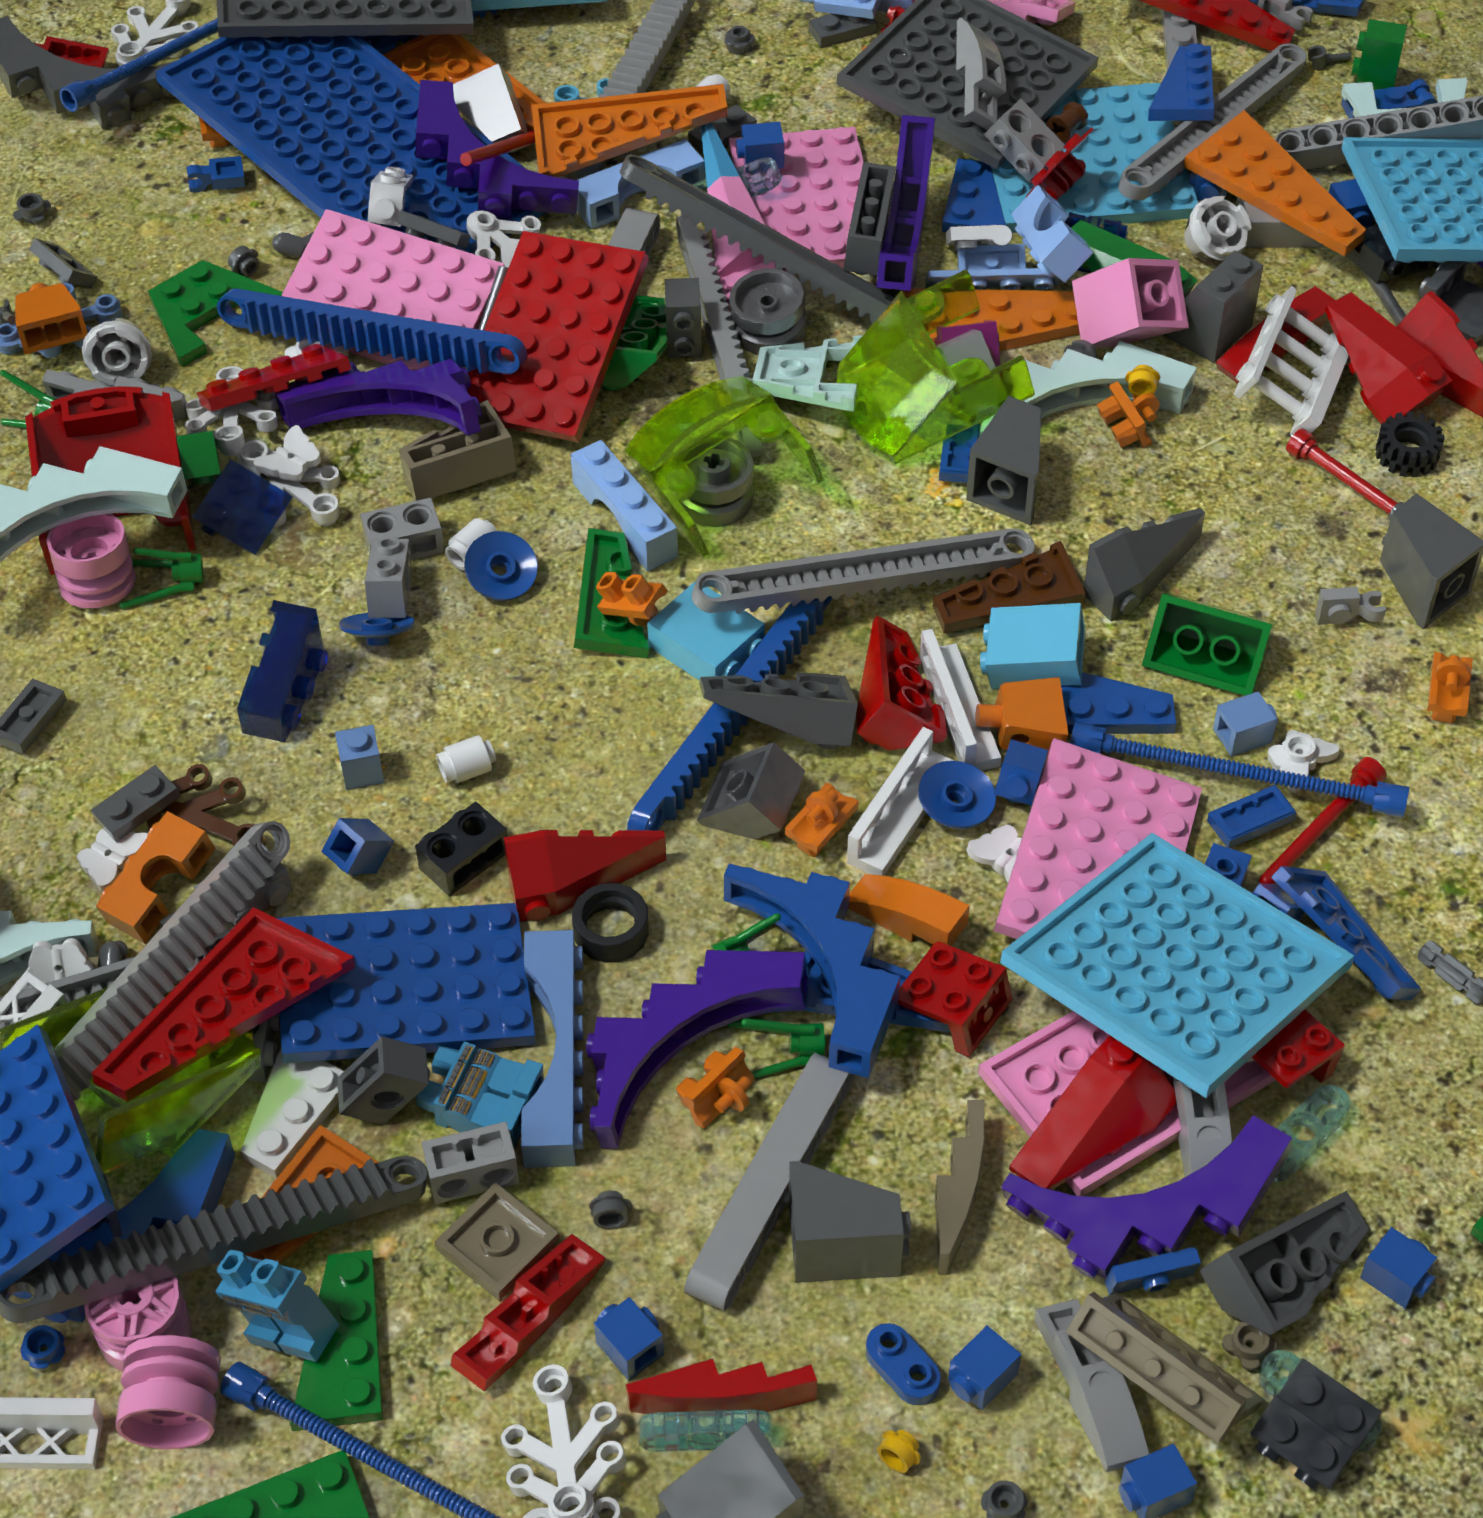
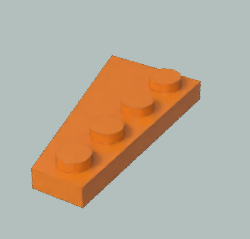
(318, 1156)

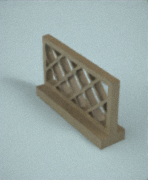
(1163, 1364)

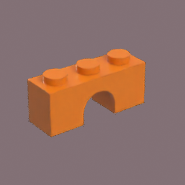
(169, 848)

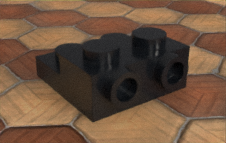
(1377, 261)
(1315, 1426)

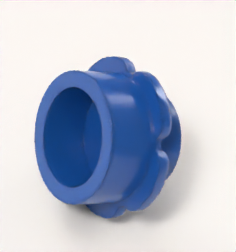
(39, 1337)

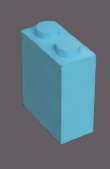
(704, 641)
(1034, 644)

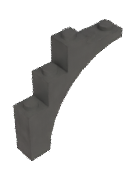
(31, 68)

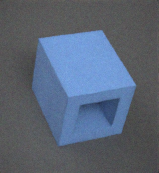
(1245, 723)
(359, 757)

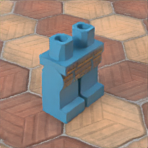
(479, 1089)
(277, 1305)

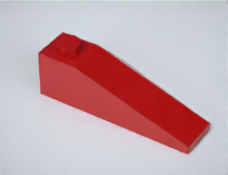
(1435, 329)
(1389, 364)
(893, 694)
(554, 870)
(1100, 1111)

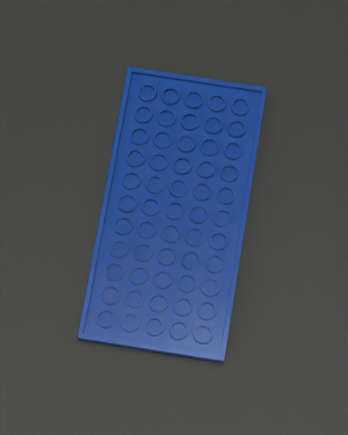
(323, 122)

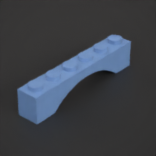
(549, 1117)

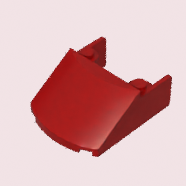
(109, 418)

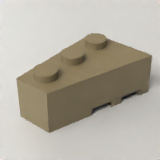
(456, 461)

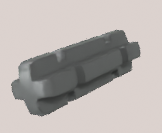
(1452, 970)

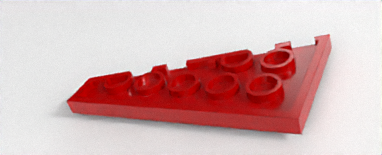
(1233, 17)

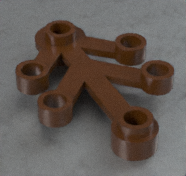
(194, 809)

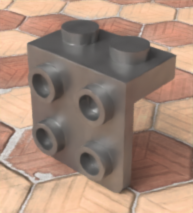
(1459, 295)

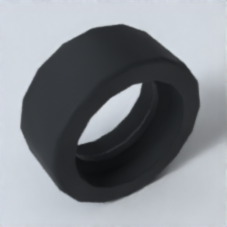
(610, 897)

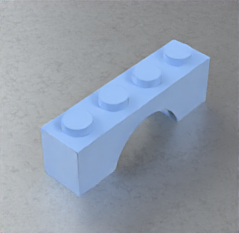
(605, 191)
(1049, 238)
(646, 527)

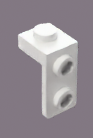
(388, 195)

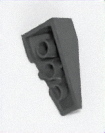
(1132, 563)
(811, 707)
(1285, 1269)

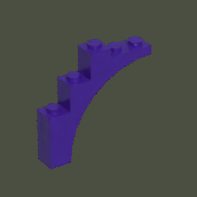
(500, 182)
(908, 205)
(392, 389)
(726, 990)
(1103, 1227)

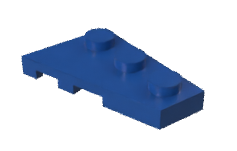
(972, 197)

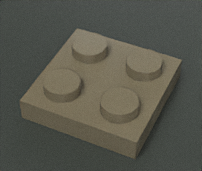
(497, 1241)

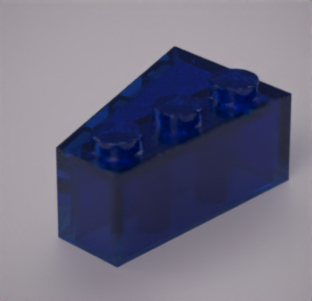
(285, 675)

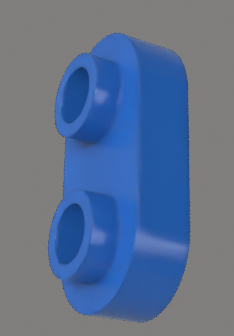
(900, 1362)

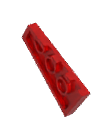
(273, 377)

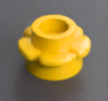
(1142, 380)
(899, 1450)

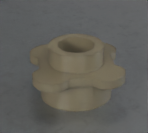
(1249, 1357)

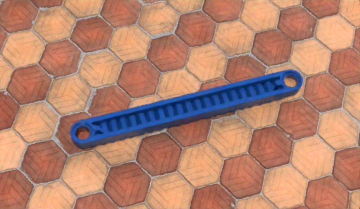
(371, 331)
(720, 724)

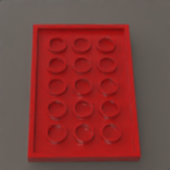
(569, 312)

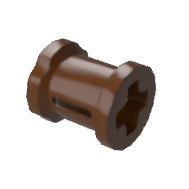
(1072, 118)

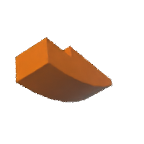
(909, 908)

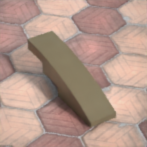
(957, 1192)

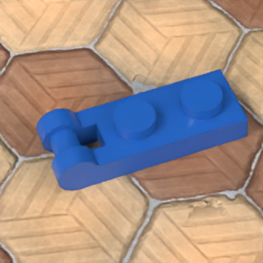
(1398, 97)

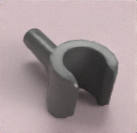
(1319, 57)
(6, 314)

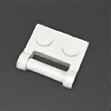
(970, 236)

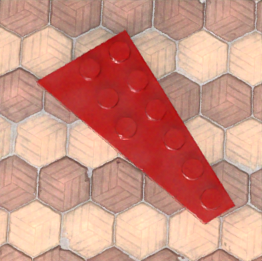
(232, 989)

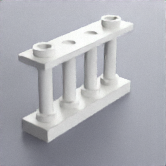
(1326, 368)

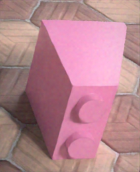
(1130, 302)

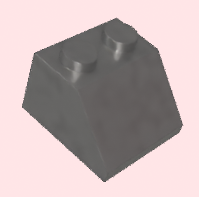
(753, 793)

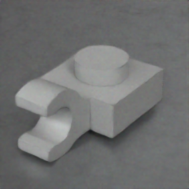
(1287, 13)
(1343, 605)

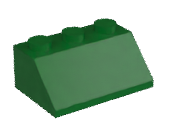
(1208, 644)

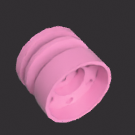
(92, 561)
(156, 1312)
(168, 1392)

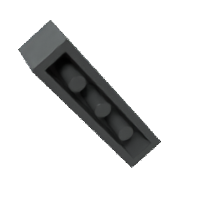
(869, 218)

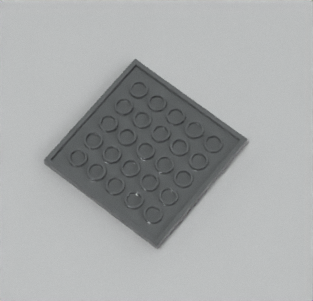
(915, 73)

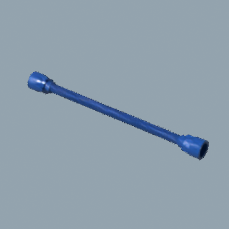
(81, 93)
(1384, 798)
(253, 1391)

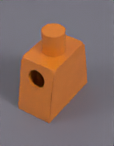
(48, 317)
(1026, 713)

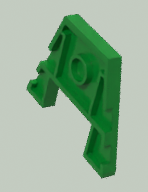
(192, 300)

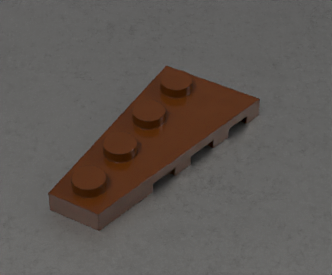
(1034, 581)

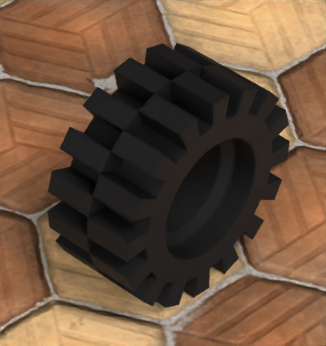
(1409, 430)

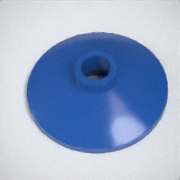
(505, 551)
(375, 629)
(961, 783)

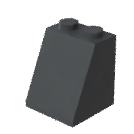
(1221, 307)
(1006, 462)
(1429, 558)
(844, 1227)
(735, 1481)

